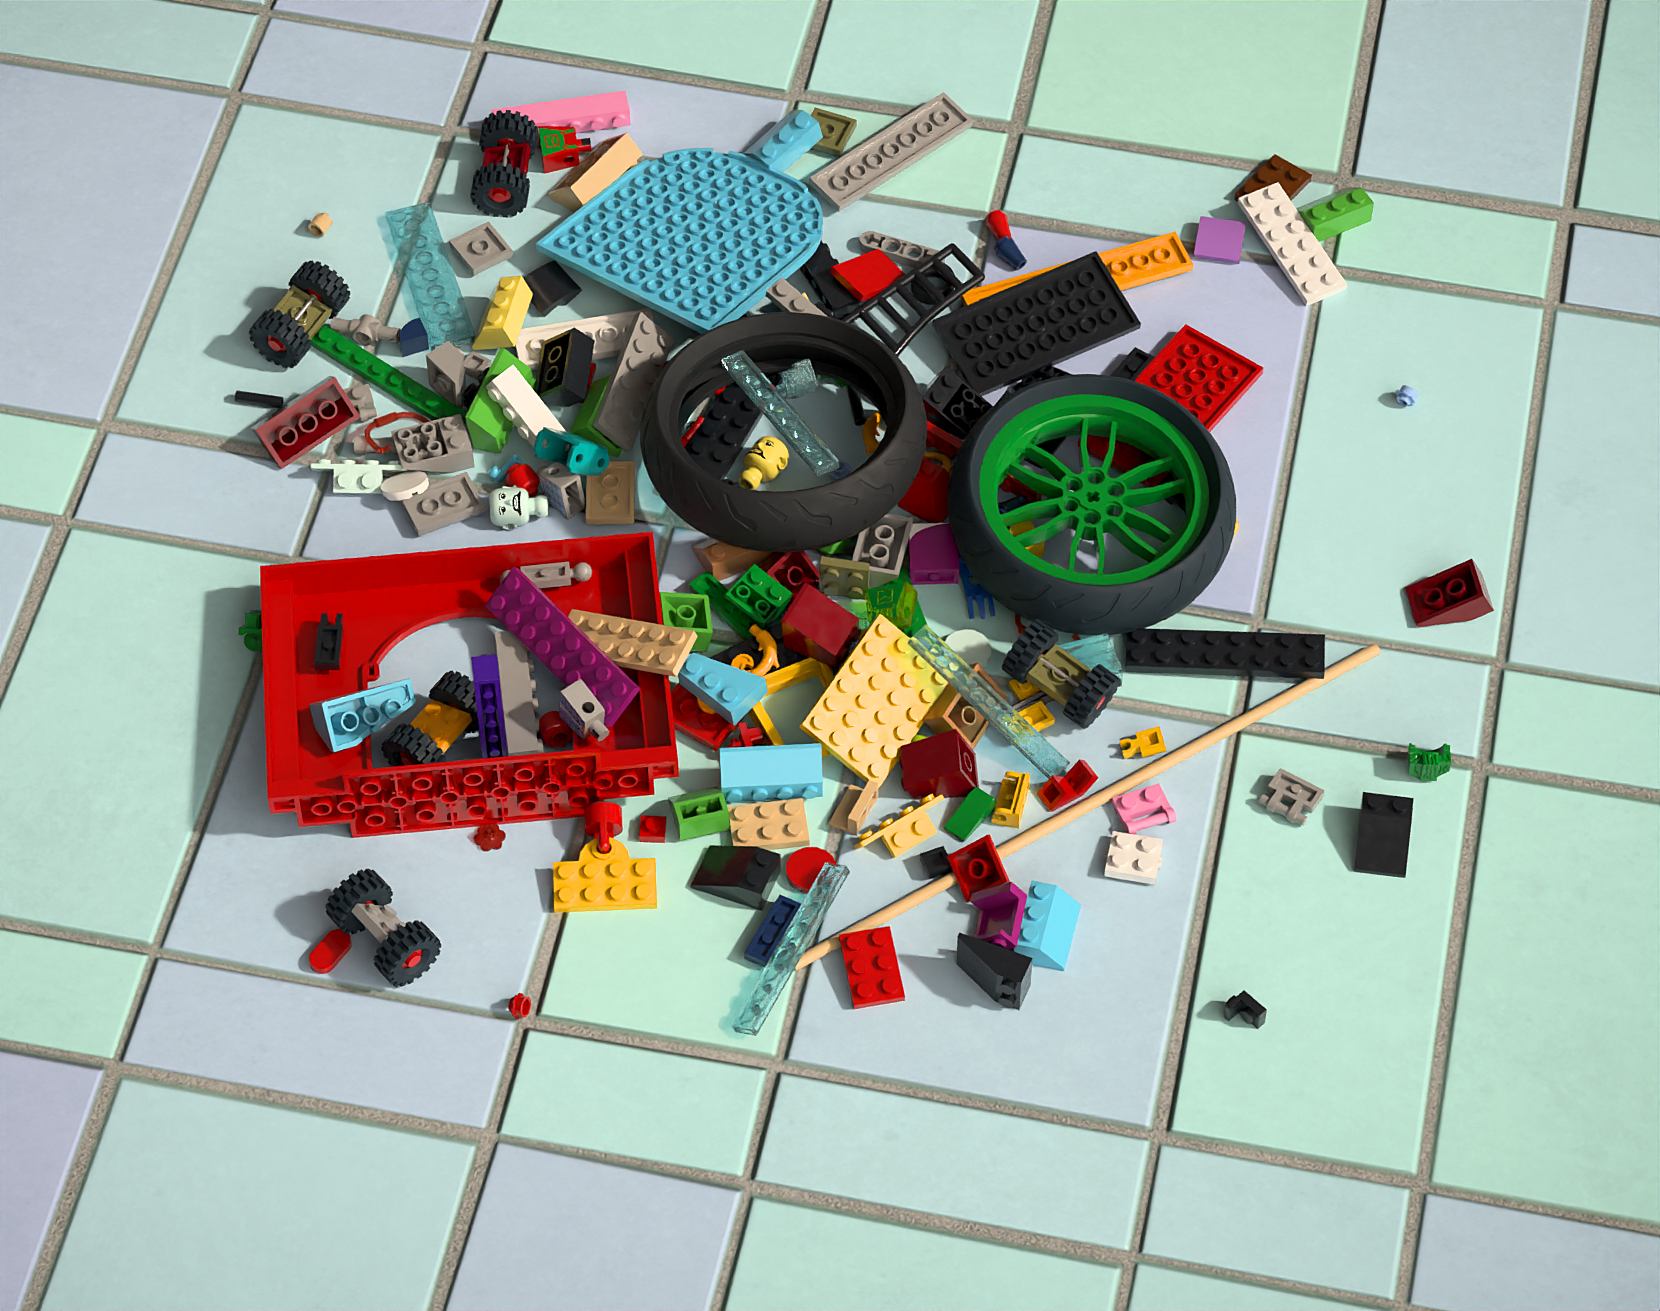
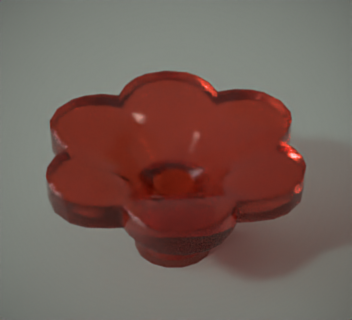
(489, 837)

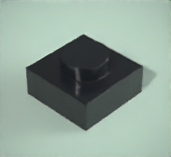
(935, 862)

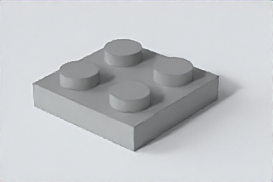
(481, 248)

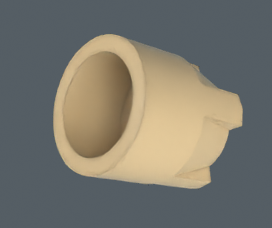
(320, 224)

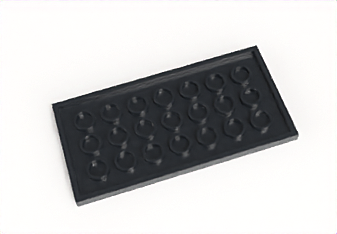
(1036, 324)

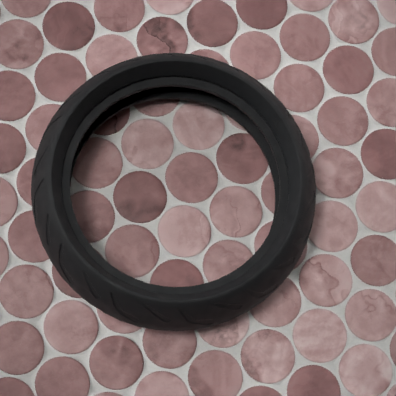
(784, 518)

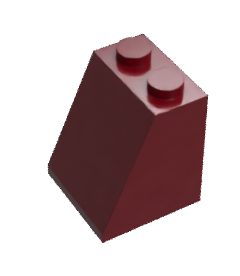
(819, 627)
(939, 766)

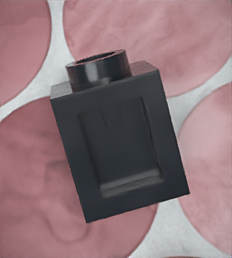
(1248, 1008)

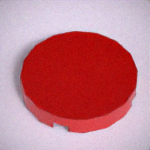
(805, 866)

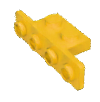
(906, 831)

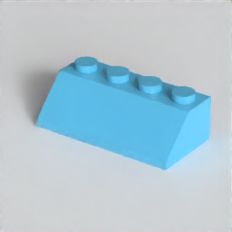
(771, 772)

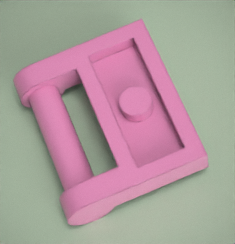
(1142, 803)

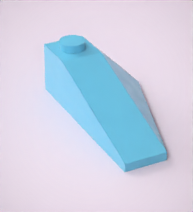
(354, 716)

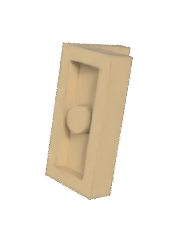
(855, 807)

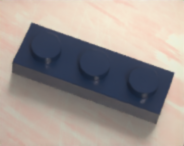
(771, 930)

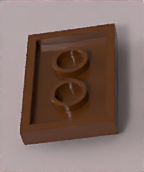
(1275, 170)

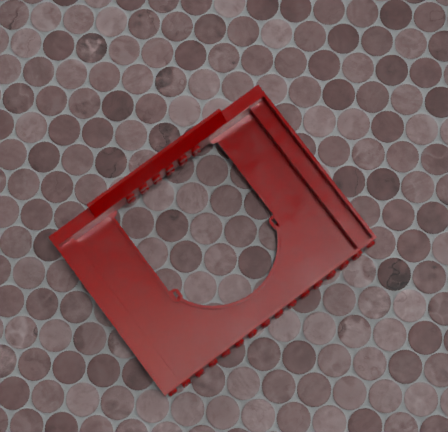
(393, 598)

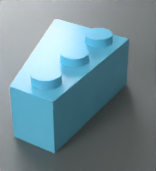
(722, 687)

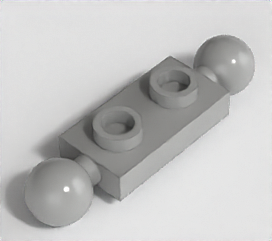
(554, 574)

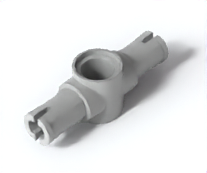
(365, 330)

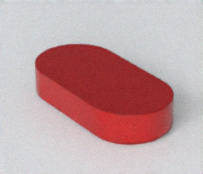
(330, 951)

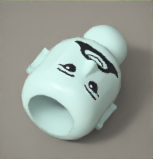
(513, 507)

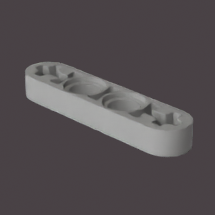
(903, 248)

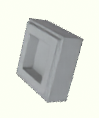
(476, 364)

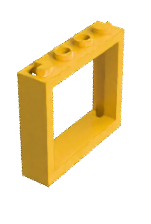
(783, 679)

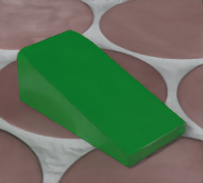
(970, 814)

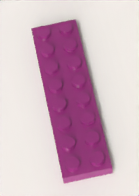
(560, 643)

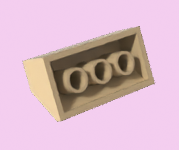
(596, 172)

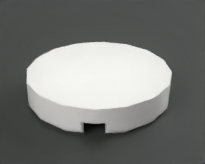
(404, 484)

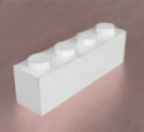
(522, 405)

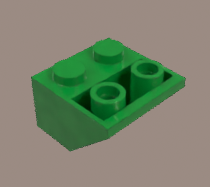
(759, 596)

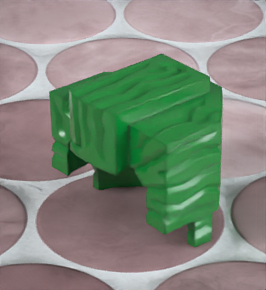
(1430, 763)

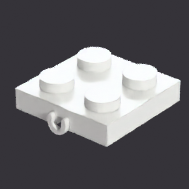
(1133, 857)

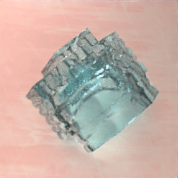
(798, 380)

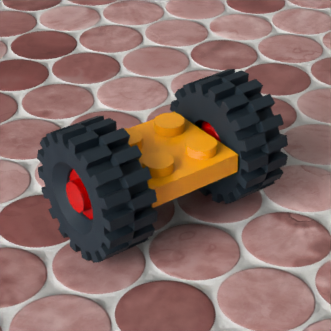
(437, 725)

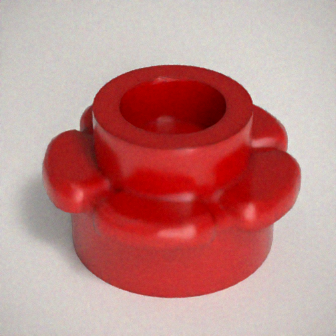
(519, 1006)

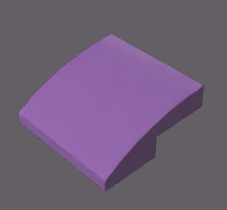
(1219, 239)

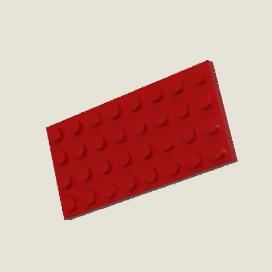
(1195, 374)

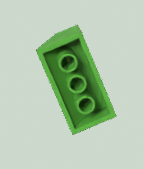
(485, 417)

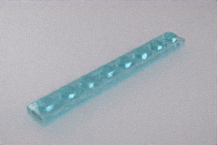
(780, 413)
(988, 702)
(790, 949)

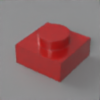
(653, 829)

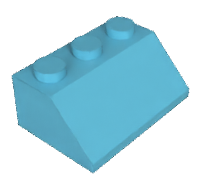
(786, 140)
(1047, 925)

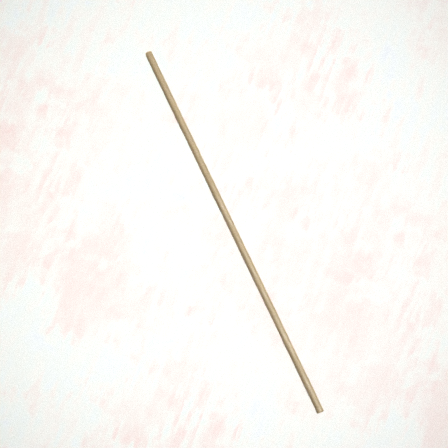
(1100, 798)

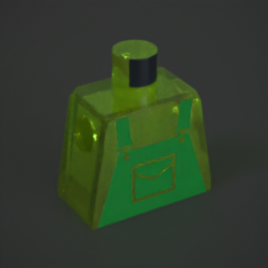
(893, 602)

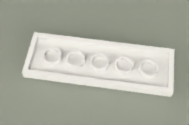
(1292, 244)
(606, 330)

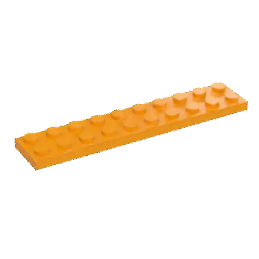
(1128, 266)

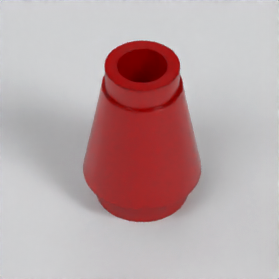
(998, 224)

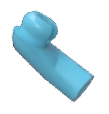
(498, 474)

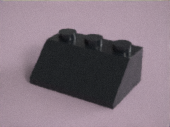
(564, 368)

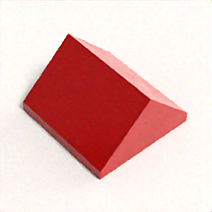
(978, 867)

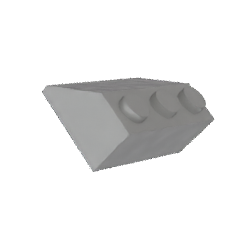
(884, 547)

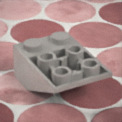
(435, 446)

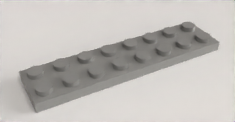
(891, 152)

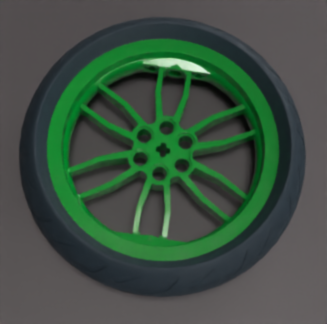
(1108, 409)

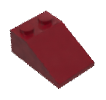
(1450, 596)

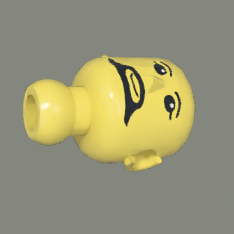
(763, 462)

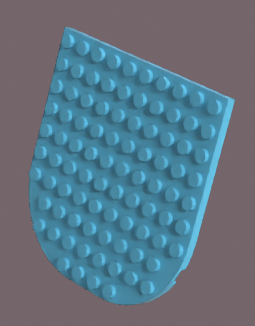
(692, 234)

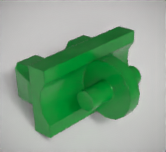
(253, 628)

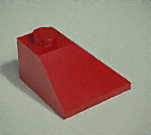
(928, 493)

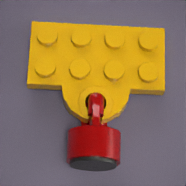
(605, 873)

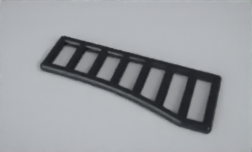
(926, 316)

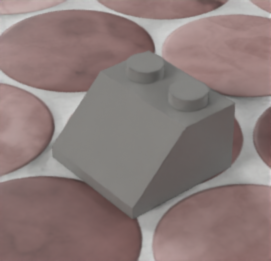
(447, 373)

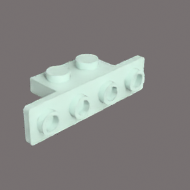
(357, 478)

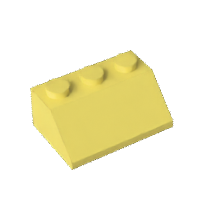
(503, 314)

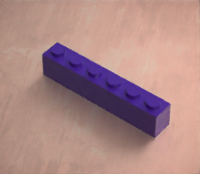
(489, 706)

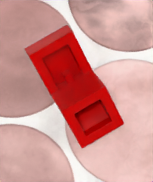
(1063, 790)

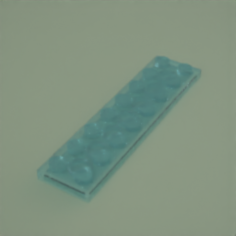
(430, 275)

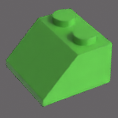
(689, 613)

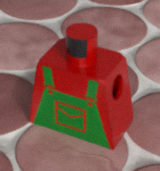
(561, 147)

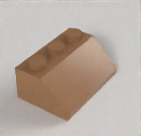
(726, 560)
(955, 712)

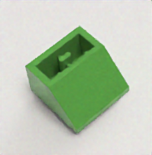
(699, 813)

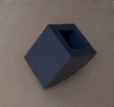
(413, 338)

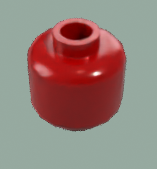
(523, 477)
(554, 730)

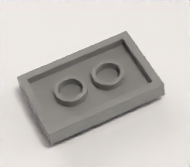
(443, 504)

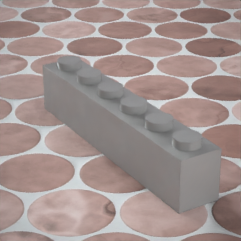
(517, 695)

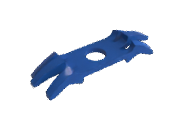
(975, 592)

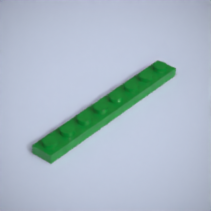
(383, 375)

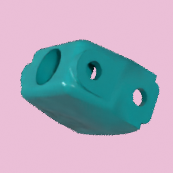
(581, 458)

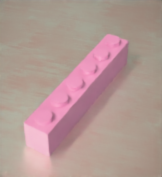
(582, 113)

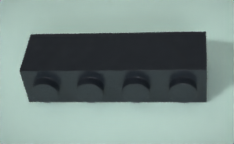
(825, 285)

